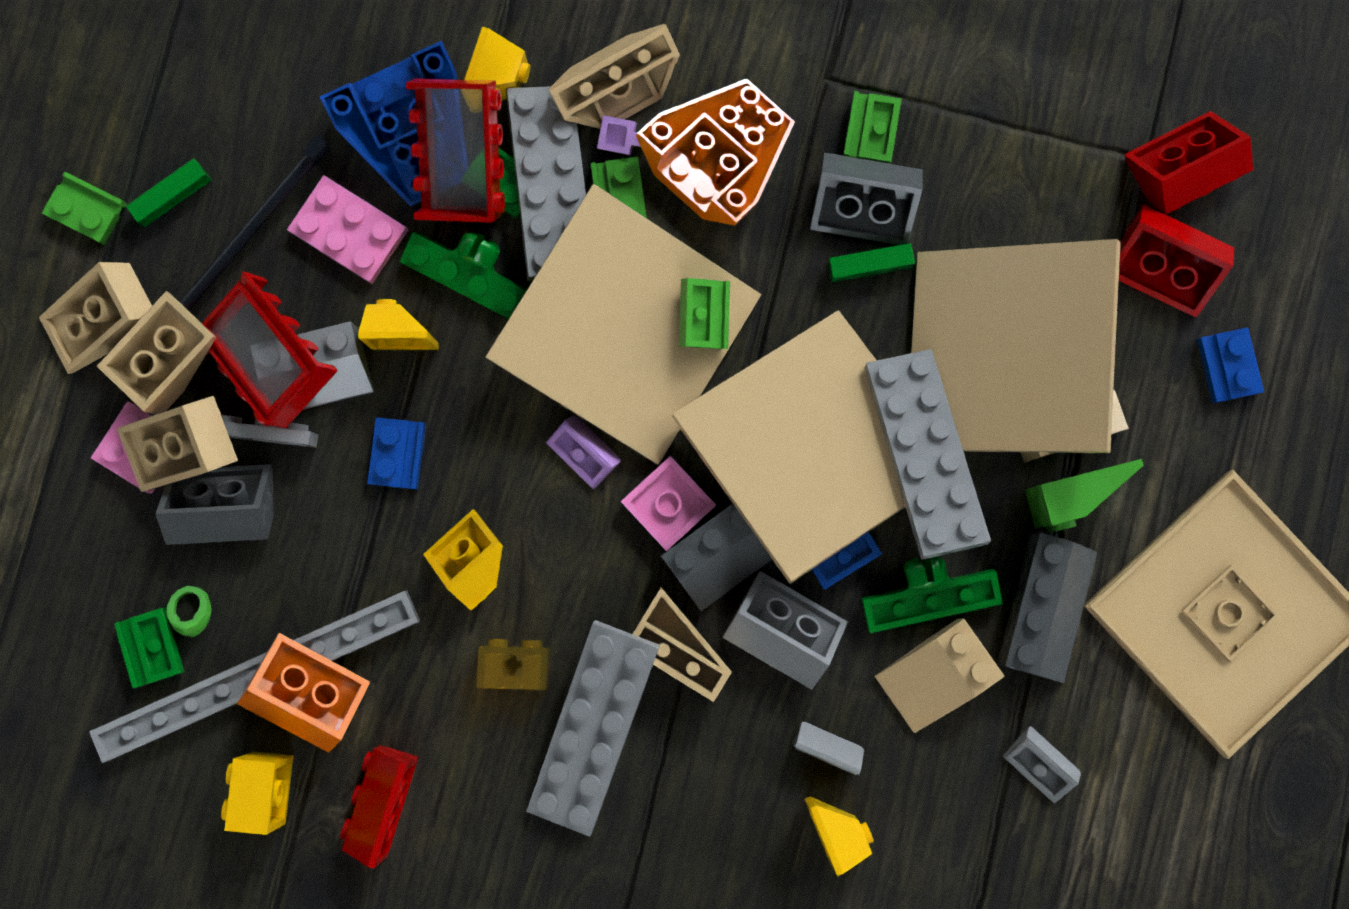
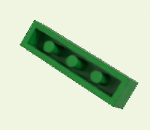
(168, 193)
(871, 262)

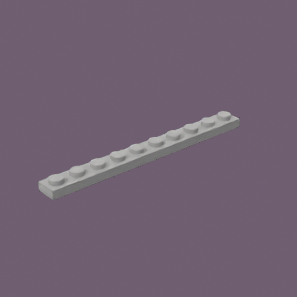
(227, 687)

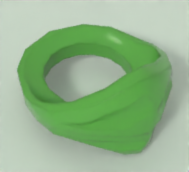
(201, 617)

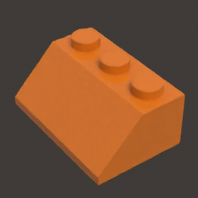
(304, 693)

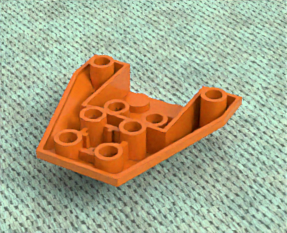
(717, 150)

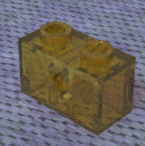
(495, 674)

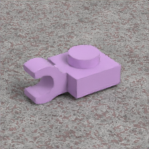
(617, 135)

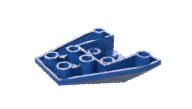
(376, 116)

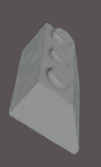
(342, 349)
(786, 630)

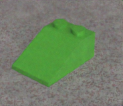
(1064, 500)

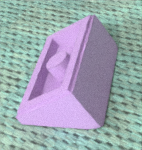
(583, 451)

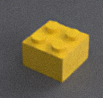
(257, 792)

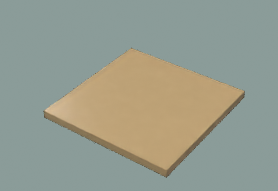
(607, 325)
(1023, 342)
(800, 446)
(1227, 613)

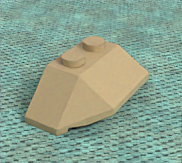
(617, 78)

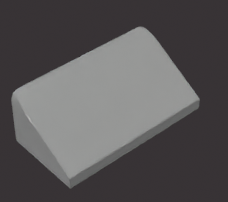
(829, 748)
(1043, 765)

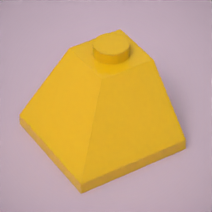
(499, 61)
(393, 328)
(467, 560)
(841, 835)

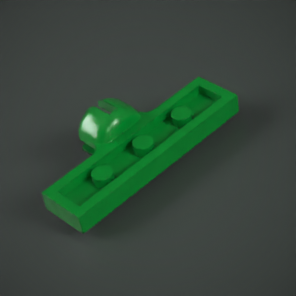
(465, 270)
(930, 596)

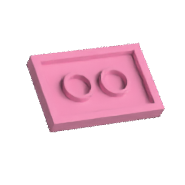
(347, 229)

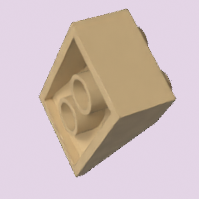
(95, 314)
(158, 355)
(177, 444)
(939, 675)

